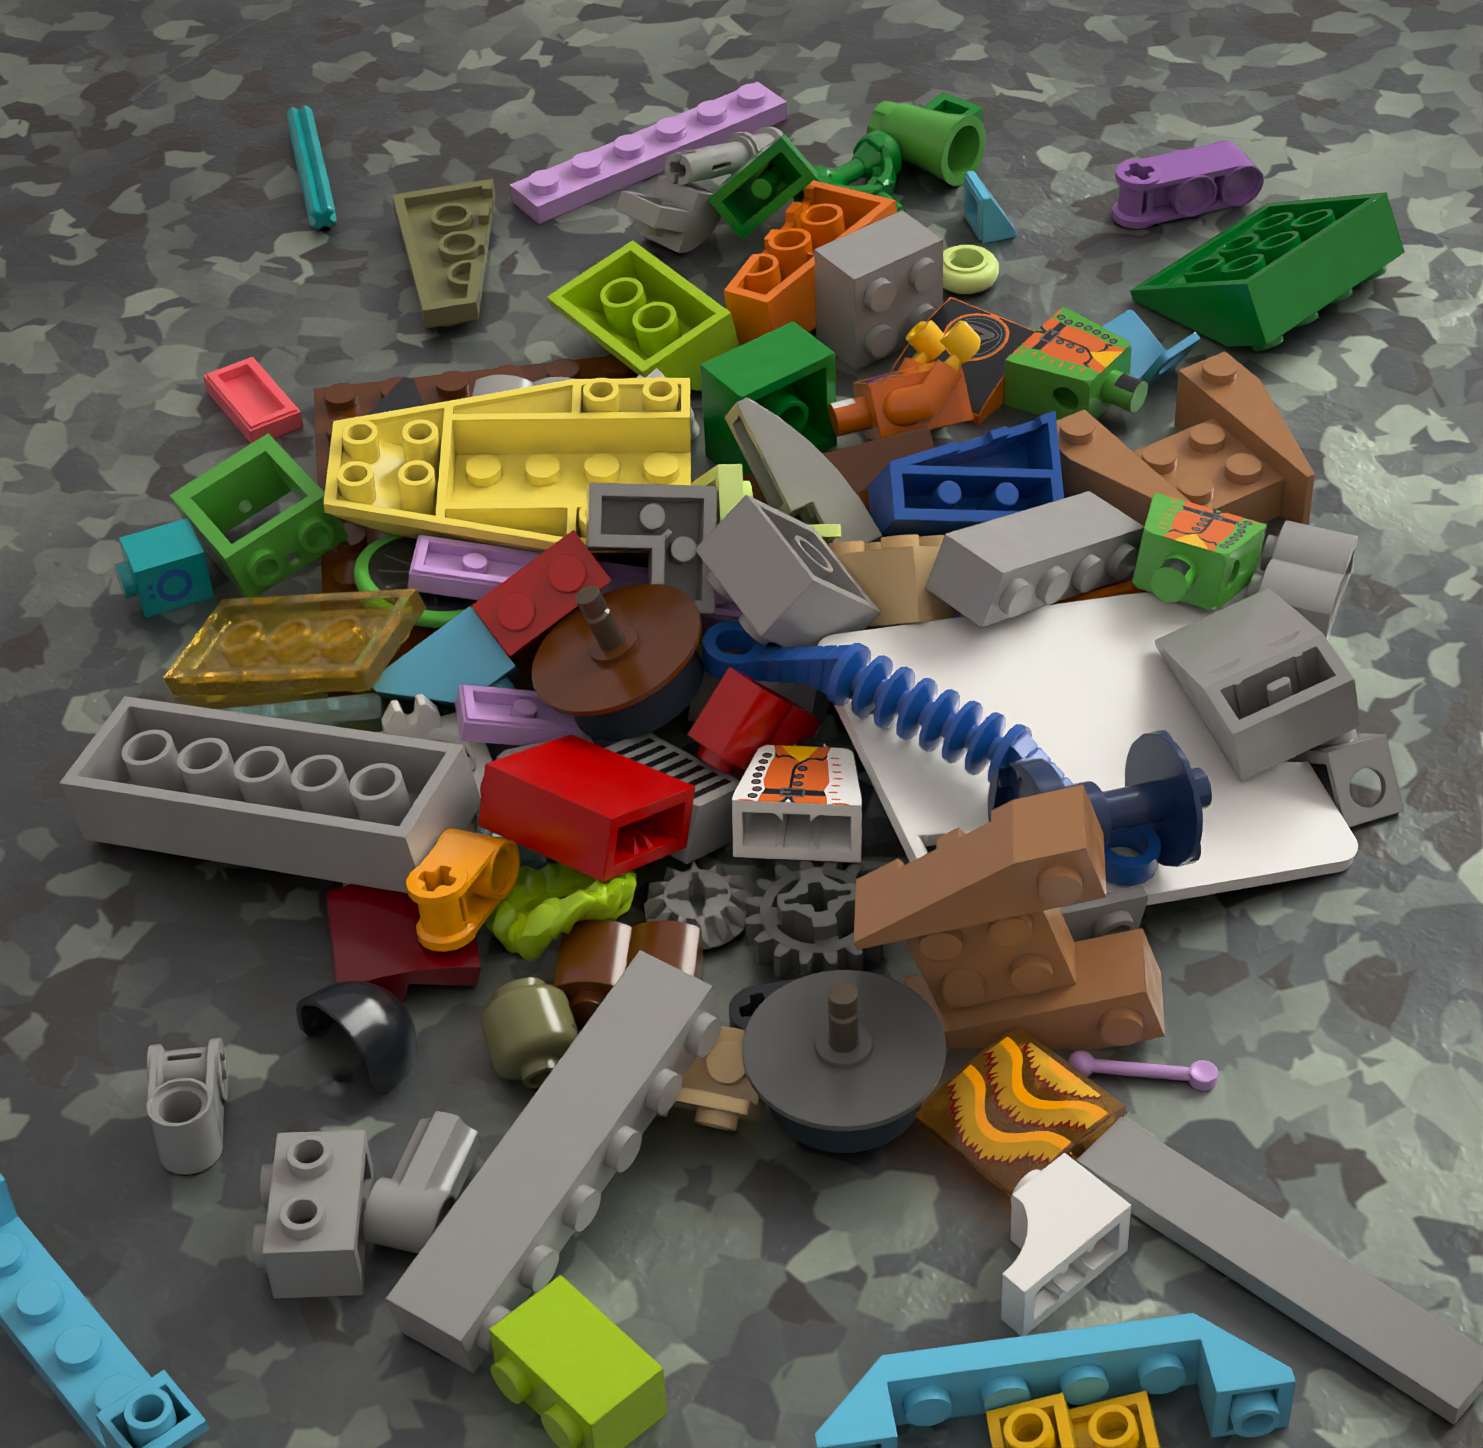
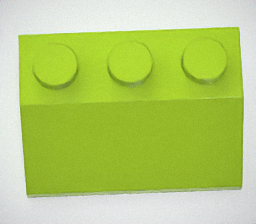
(647, 315)

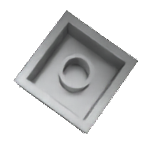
(877, 288)
(782, 577)

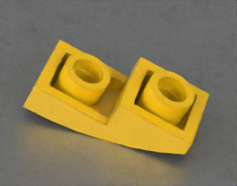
(1051, 1424)

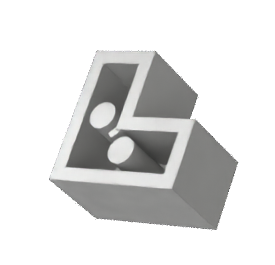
(659, 521)

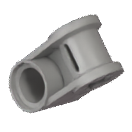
(187, 1104)

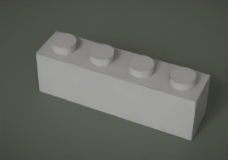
(1034, 558)

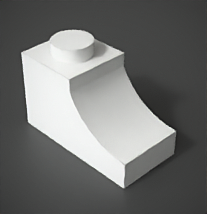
(1067, 1236)

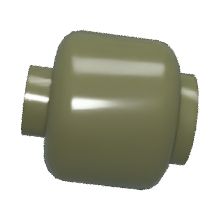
(527, 1030)

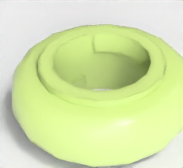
(969, 269)

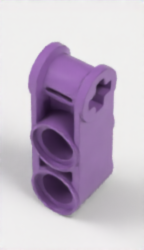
(1184, 184)

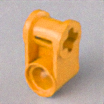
(461, 886)

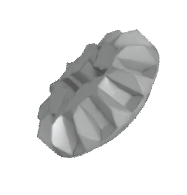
(723, 896)

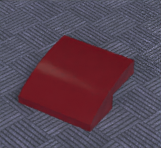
(378, 943)

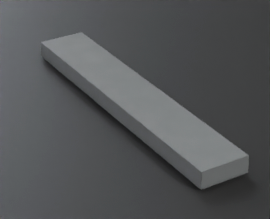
(1290, 1270)

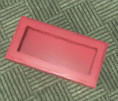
(253, 400)

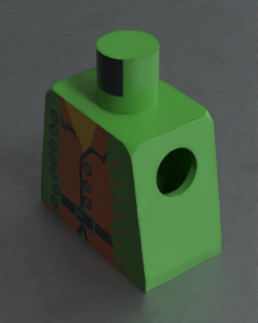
(1072, 368)
(1196, 553)

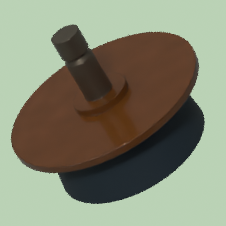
(622, 660)

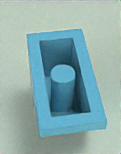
(450, 657)

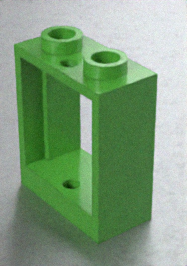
(243, 488)

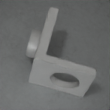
(1343, 759)

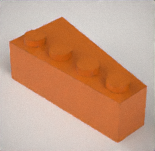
(781, 280)

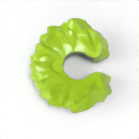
(586, 899)

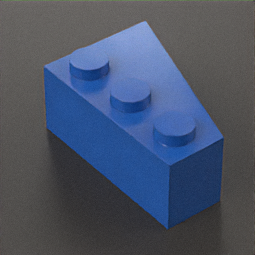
(969, 481)

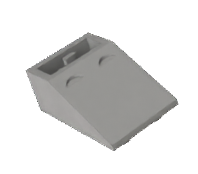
(1262, 681)

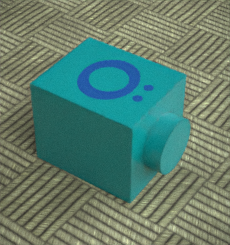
(164, 568)

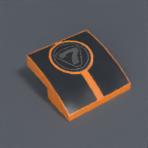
(986, 369)

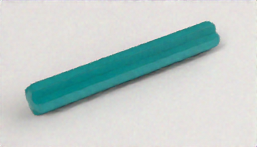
(311, 167)

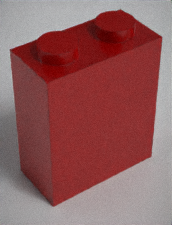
(586, 806)

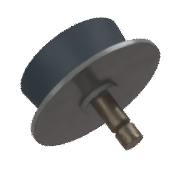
(844, 1058)

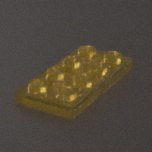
(296, 643)

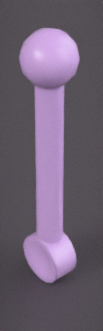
(1201, 1074)

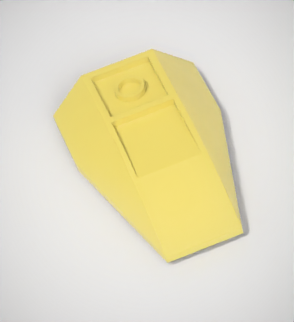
(508, 461)

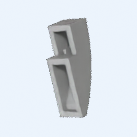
(796, 474)

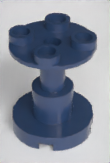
(1157, 792)

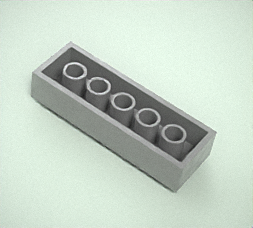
(269, 792)

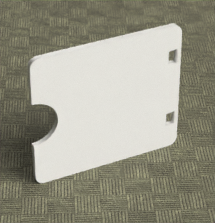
(1087, 690)

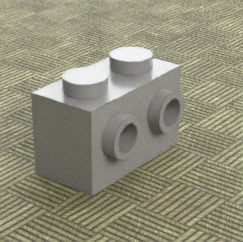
(315, 1214)

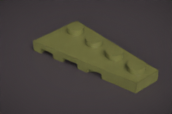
(447, 247)

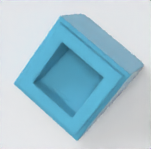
(984, 212)

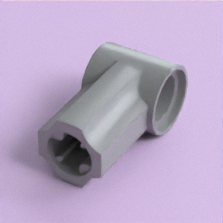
(424, 1186)

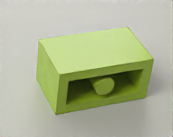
(576, 1370)

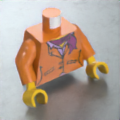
(916, 393)

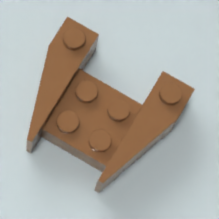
(1226, 457)
(993, 934)

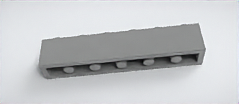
(556, 1160)

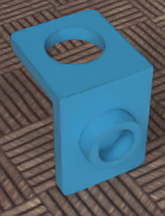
(1148, 356)

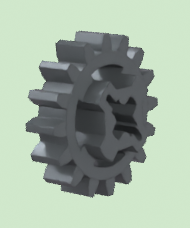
(807, 920)

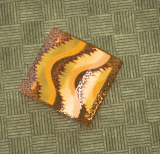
(1018, 1110)

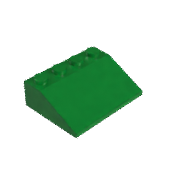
(1276, 268)

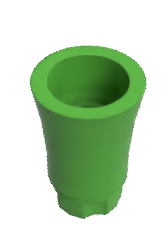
(933, 139)

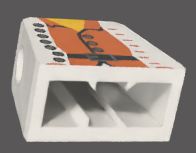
(799, 804)

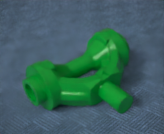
(874, 158)

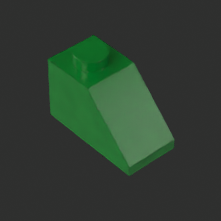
(762, 186)

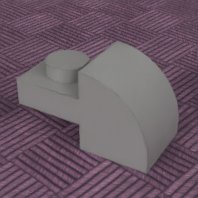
(673, 215)

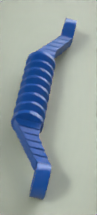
(848, 675)

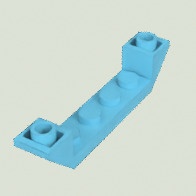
(80, 1352)
(1236, 1382)

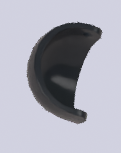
(372, 1020)

